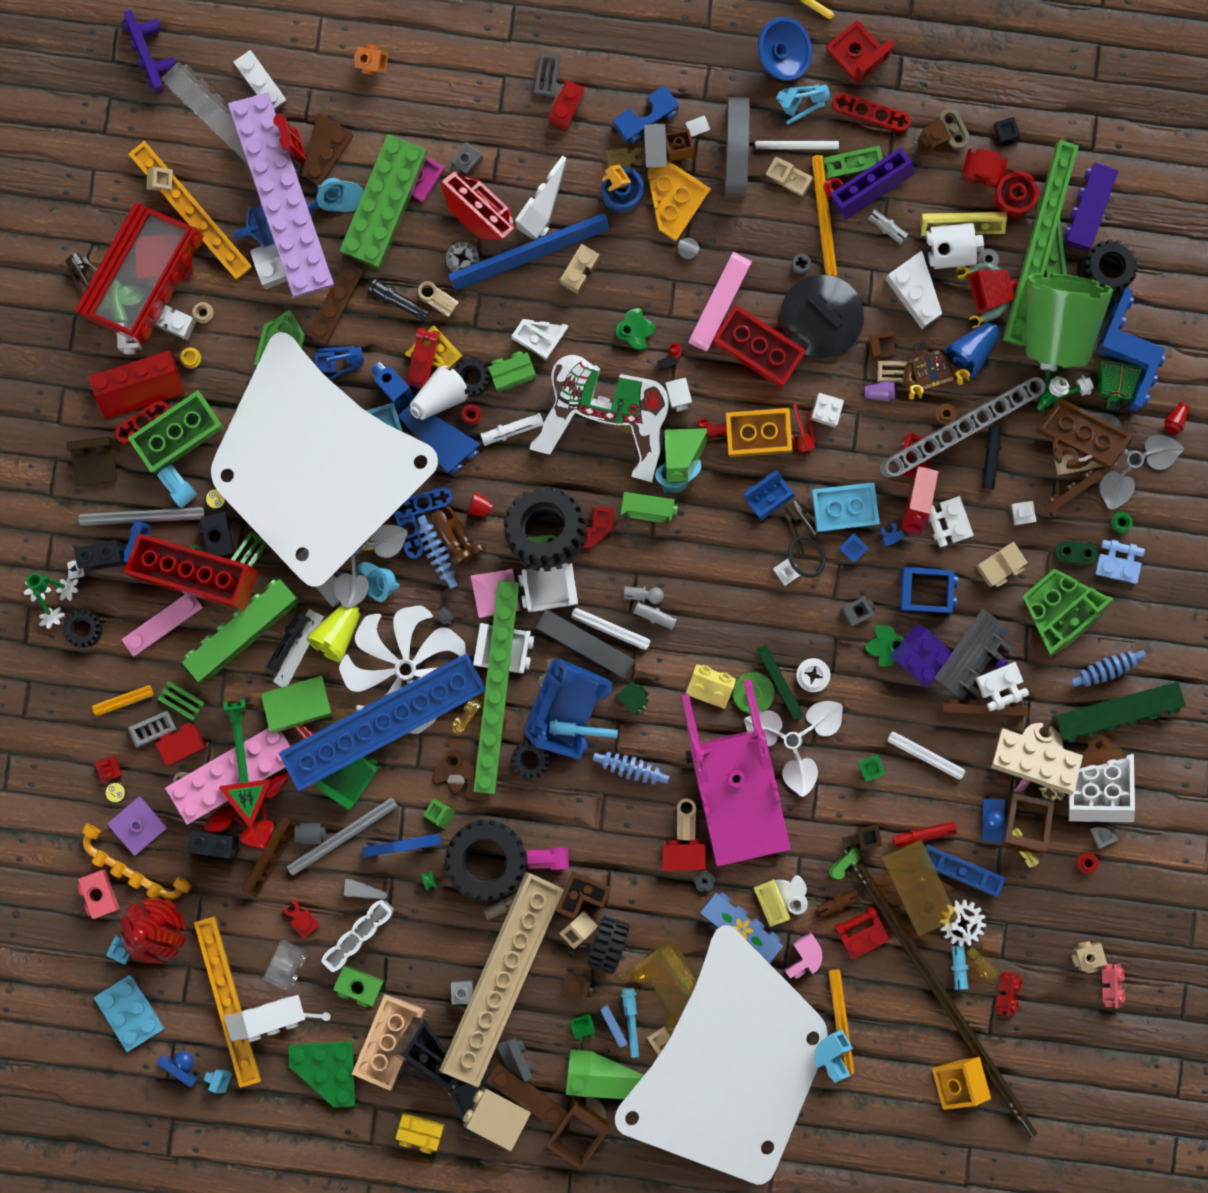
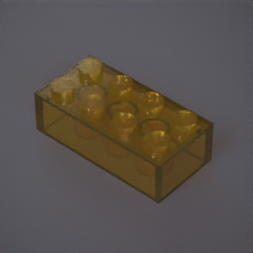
(920, 888)

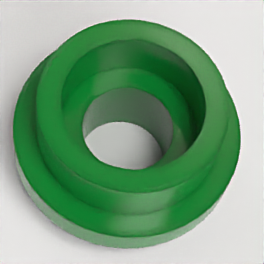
(1128, 522)

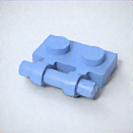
(1118, 568)

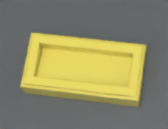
(772, 903)

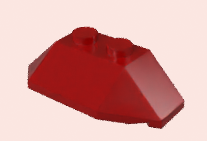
(477, 207)

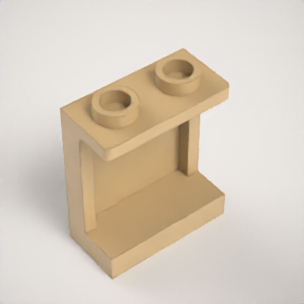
(496, 1118)

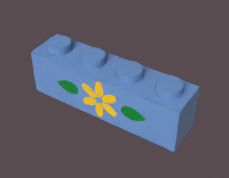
(722, 913)

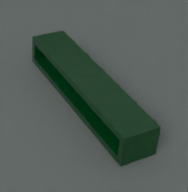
(1119, 711)

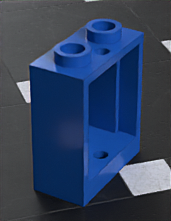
(905, 592)

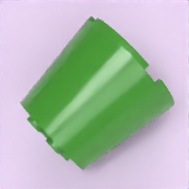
(1064, 318)

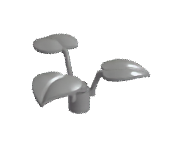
(1160, 454)
(387, 543)

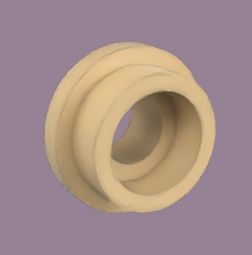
(202, 306)

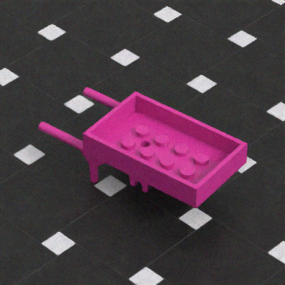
(745, 814)

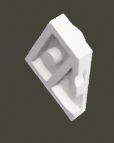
(539, 336)

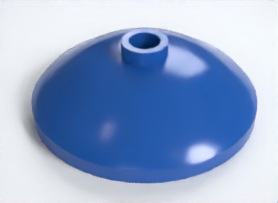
(792, 45)

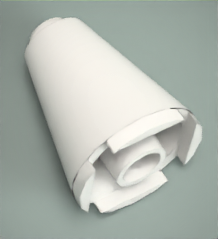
(439, 393)

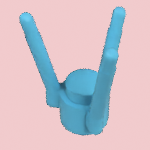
(818, 94)

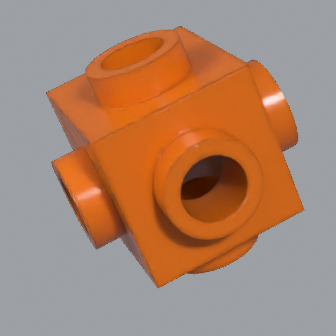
(371, 59)

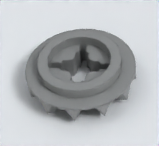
(457, 249)

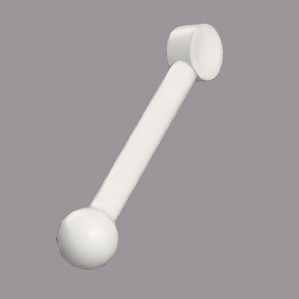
(325, 1016)

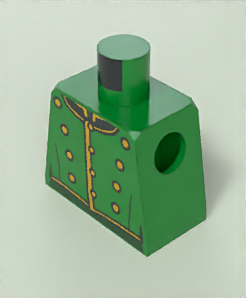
(1117, 382)

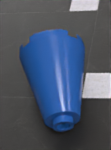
(973, 348)

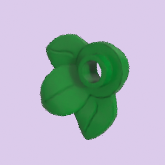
(638, 329)
(883, 644)

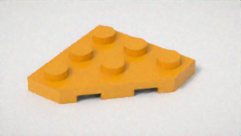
(675, 198)

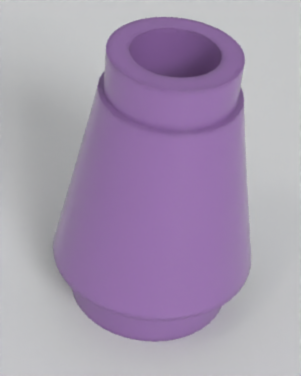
(880, 391)

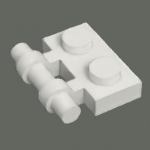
(955, 519)
(999, 680)

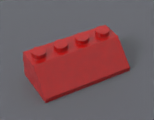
(137, 384)

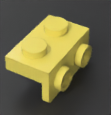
(711, 686)

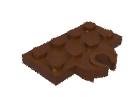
(1083, 436)

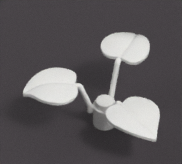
(826, 720)

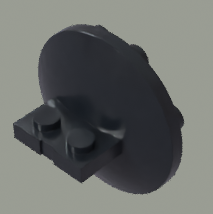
(822, 315)

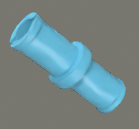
(959, 967)

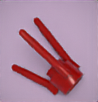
(805, 441)

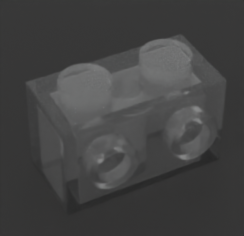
(285, 964)

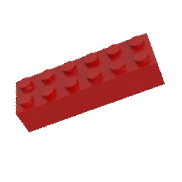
(191, 572)

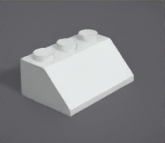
(268, 266)

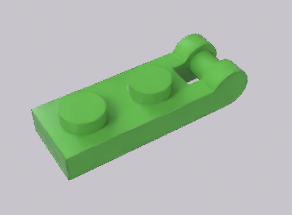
(852, 162)

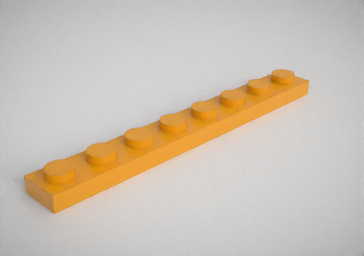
(195, 215)
(226, 998)

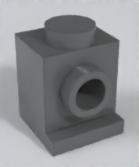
(849, 611)

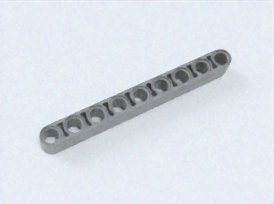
(972, 425)

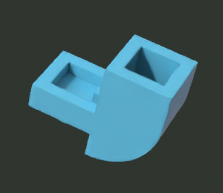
(829, 1053)

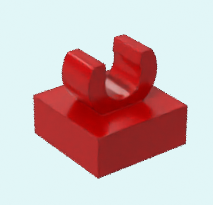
(108, 769)

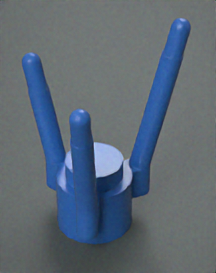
(352, 355)

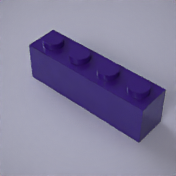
(872, 183)
(1091, 206)

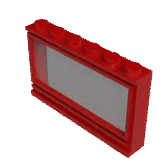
(139, 273)

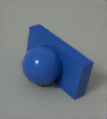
(992, 819)
(179, 1067)

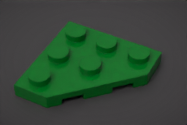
(326, 1069)

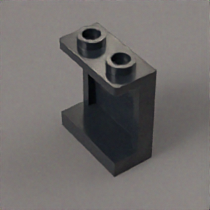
(100, 556)
(213, 844)
(463, 1095)

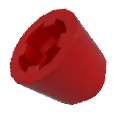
(480, 505)

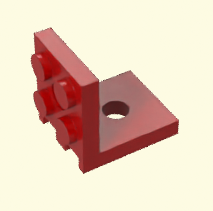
(868, 60)

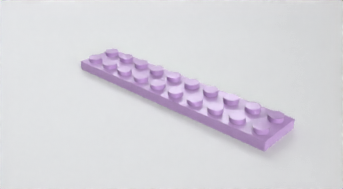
(280, 196)

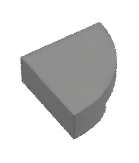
(1103, 836)

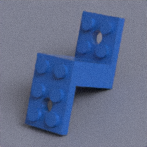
(1130, 350)

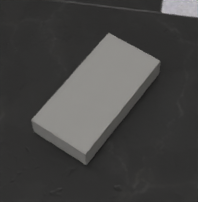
(655, 145)

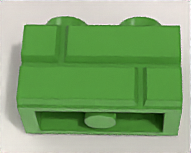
(512, 371)

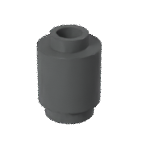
(310, 833)

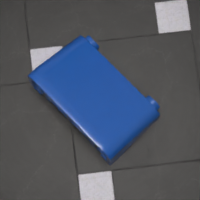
(569, 697)

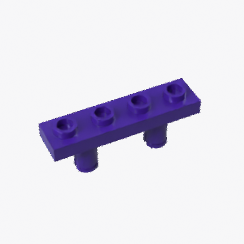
(145, 61)

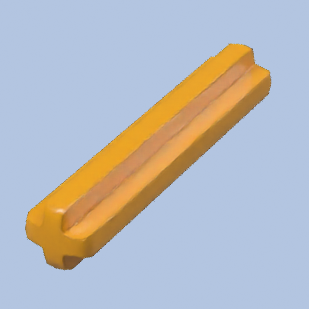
(122, 700)

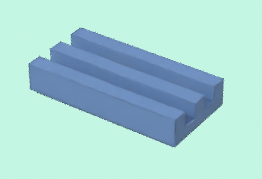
(613, 1025)

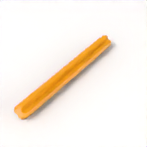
(824, 216)

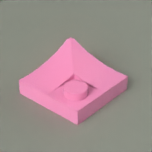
(486, 589)

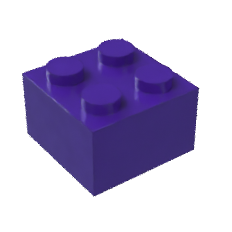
(921, 655)

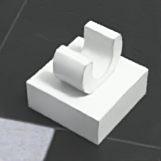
(1023, 513)
(785, 572)

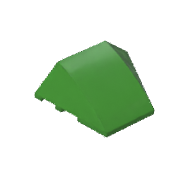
(1064, 609)

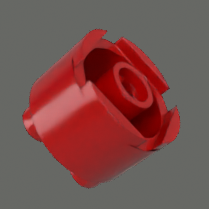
(984, 167)
(1027, 192)

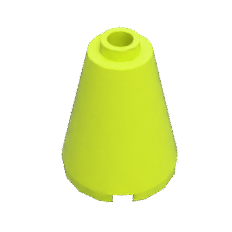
(335, 632)

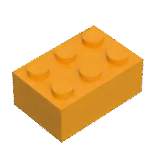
(759, 432)

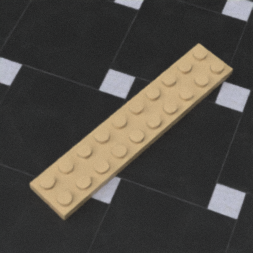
(501, 980)

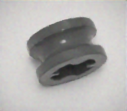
(805, 258)

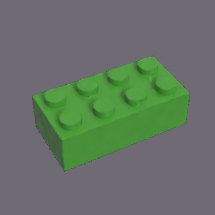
(176, 432)

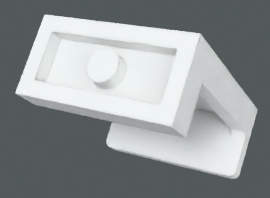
(549, 588)
(521, 643)

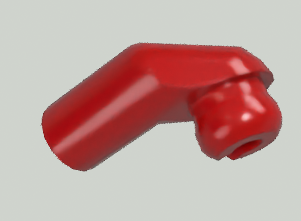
(712, 431)

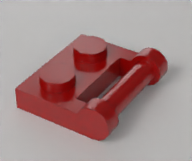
(290, 138)
(865, 939)

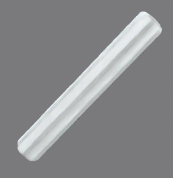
(610, 628)
(926, 755)

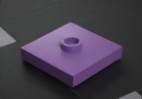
(137, 826)

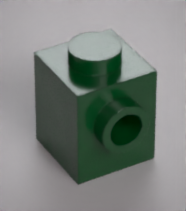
(633, 698)

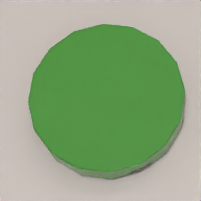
(762, 688)

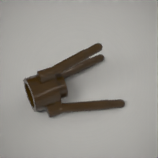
(77, 267)
(798, 511)

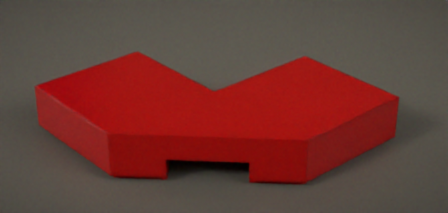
(601, 526)

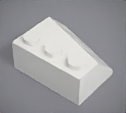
(1104, 792)

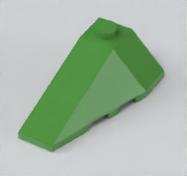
(599, 1077)

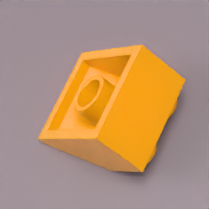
(961, 1083)

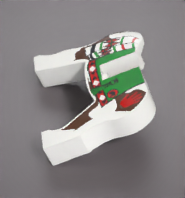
(635, 403)

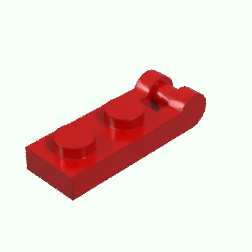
(422, 358)

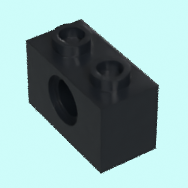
(220, 523)

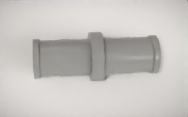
(887, 226)
(655, 615)

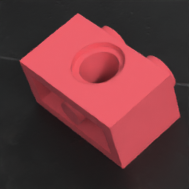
(108, 902)

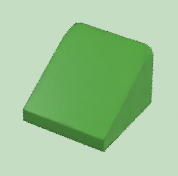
(439, 813)

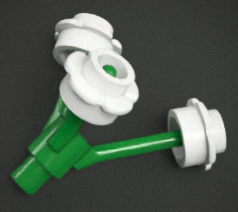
(1059, 387)

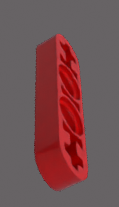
(870, 116)

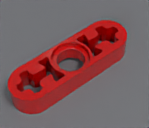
(126, 425)

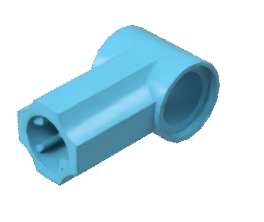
(179, 489)

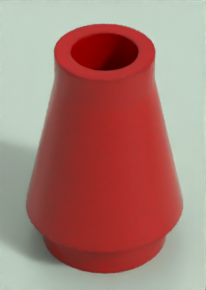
(1176, 420)

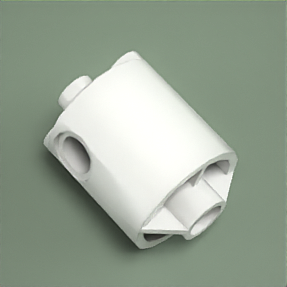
(961, 248)

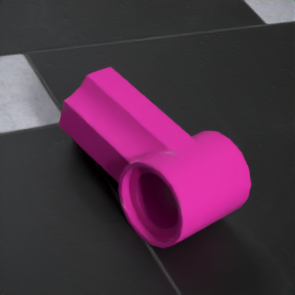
(553, 858)

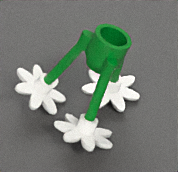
(37, 587)

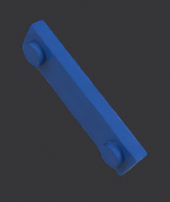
(965, 872)

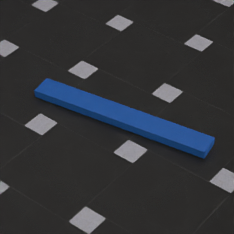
(529, 252)

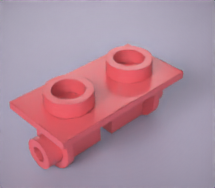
(1114, 993)

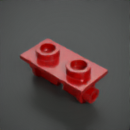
(1009, 1001)

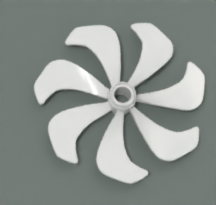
(404, 623)

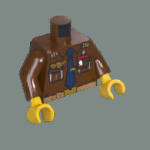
(930, 371)

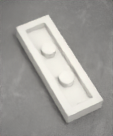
(259, 79)

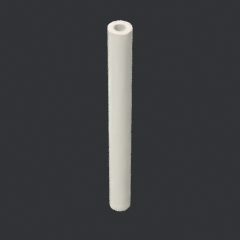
(796, 144)

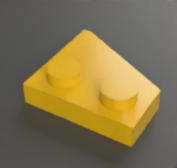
(445, 354)

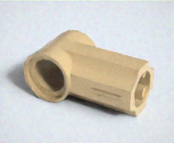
(439, 299)
(686, 821)

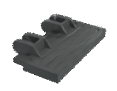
(971, 654)

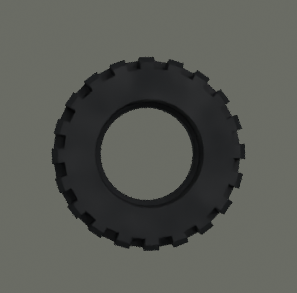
(539, 504)
(465, 881)

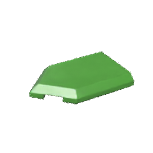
(284, 323)

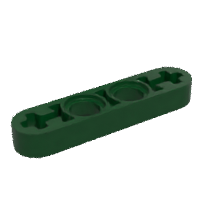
(780, 683)

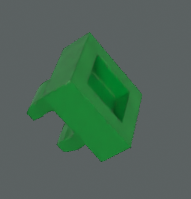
(871, 768)
(582, 1026)

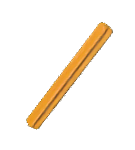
(840, 1013)

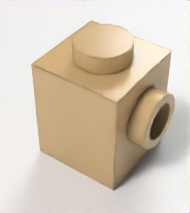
(581, 926)

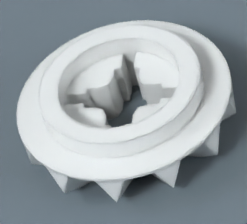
(821, 670)

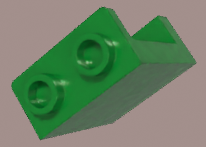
(349, 782)

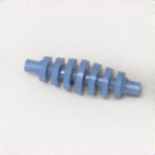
(426, 528)
(1108, 668)
(631, 768)

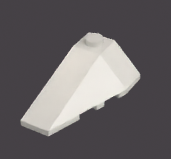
(537, 213)

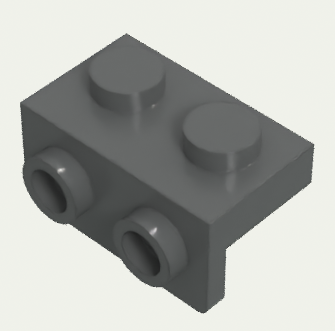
(513, 1055)

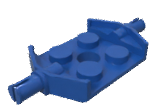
(258, 227)

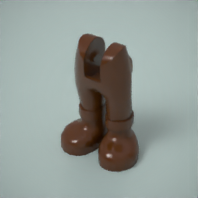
(455, 536)

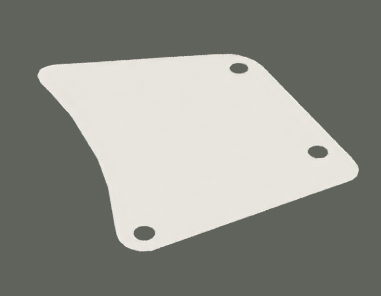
(313, 463)
(730, 1067)

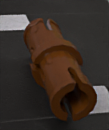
(838, 903)

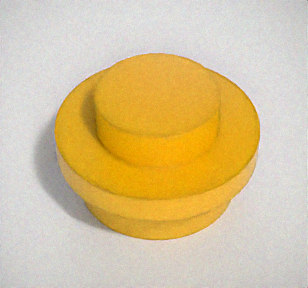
(190, 358)

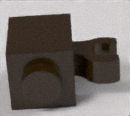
(865, 837)

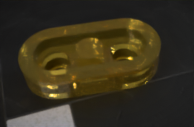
(461, 723)

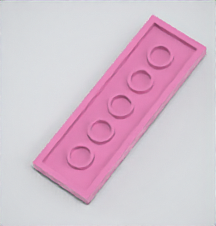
(200, 791)

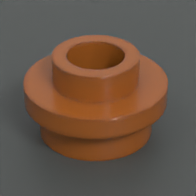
(939, 414)

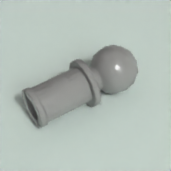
(654, 595)

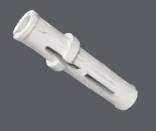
(511, 429)

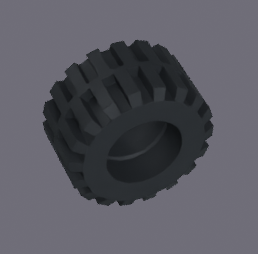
(1117, 252)
(608, 944)

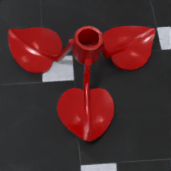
(261, 831)

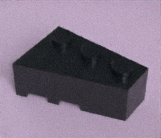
(423, 1052)

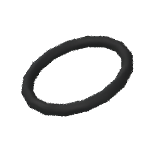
(823, 560)

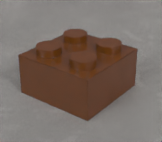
(679, 145)

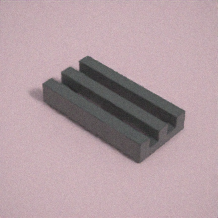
(544, 92)

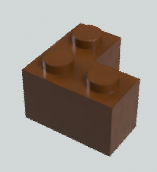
(581, 888)

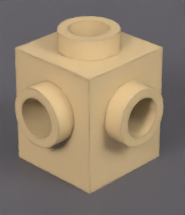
(1096, 956)

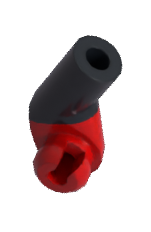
(672, 358)

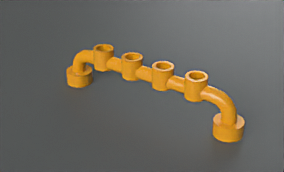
(119, 869)

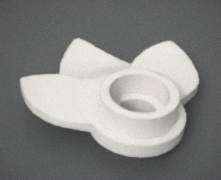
(793, 891)

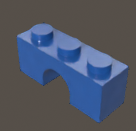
(632, 127)

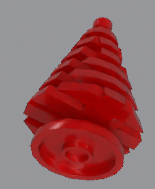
(152, 930)

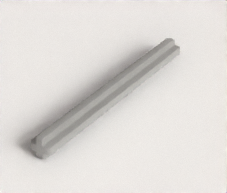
(141, 516)
(342, 836)

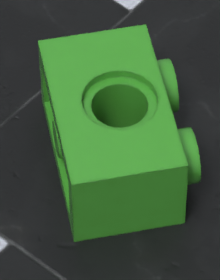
(371, 986)

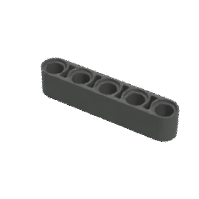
(585, 644)

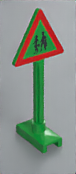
(245, 796)

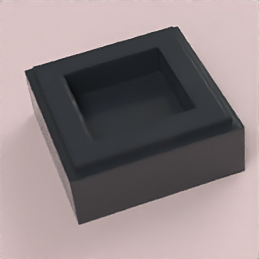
(1007, 130)

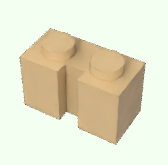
(583, 261)
(1001, 565)

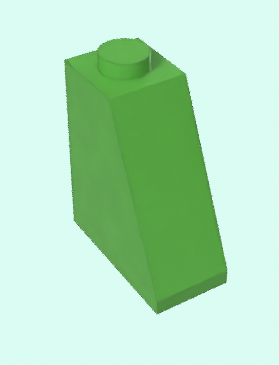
(683, 452)

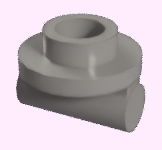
(688, 248)

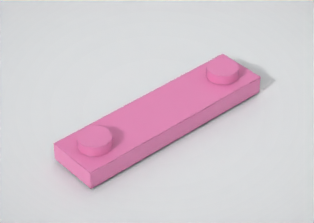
(162, 624)

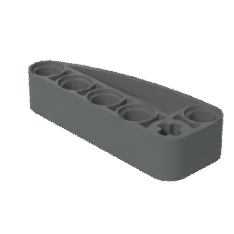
(737, 148)

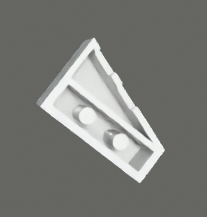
(265, 1019)

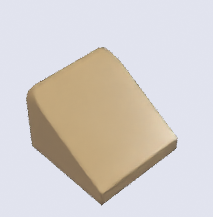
(159, 179)

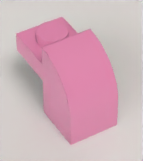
(810, 956)

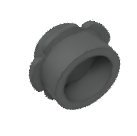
(445, 616)
(704, 886)

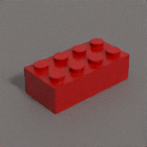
(758, 346)

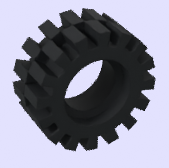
(481, 368)
(73, 619)
(523, 771)

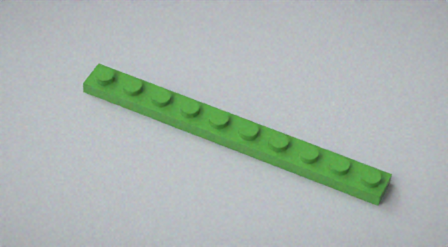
(1041, 236)
(496, 687)

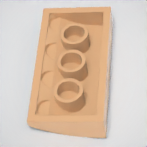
(376, 1058)

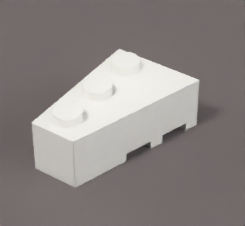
(916, 290)

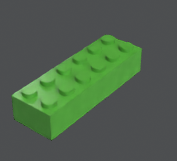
(384, 201)
(240, 631)

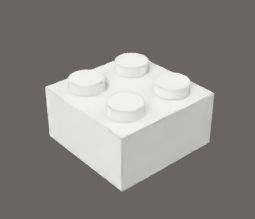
(826, 410)

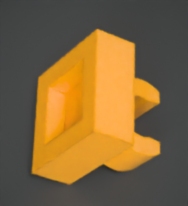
(617, 176)

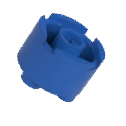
(623, 202)

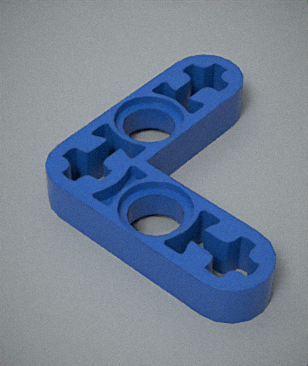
(410, 517)
(403, 845)

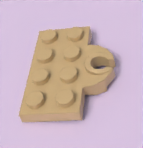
(1037, 758)

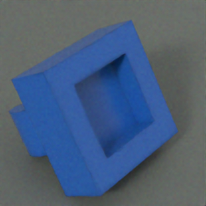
(893, 537)

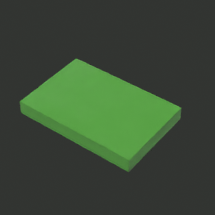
(296, 704)

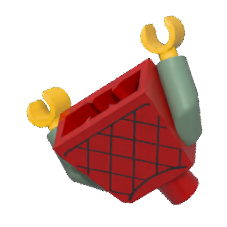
(990, 290)

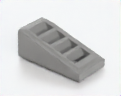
(139, 743)
(357, 889)

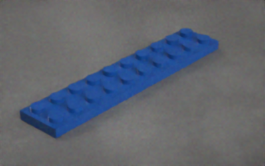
(382, 722)

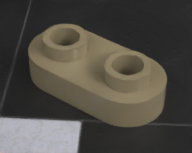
(955, 129)

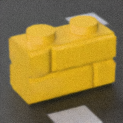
(419, 1132)

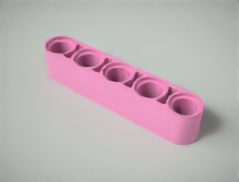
(720, 302)

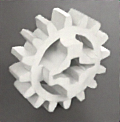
(971, 920)

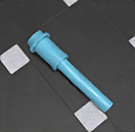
(571, 729)
(630, 1010)

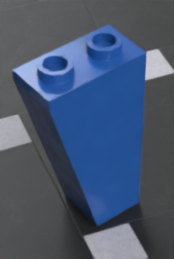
(448, 442)

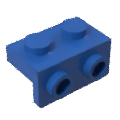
(768, 495)

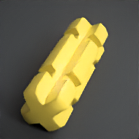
(1031, 859)

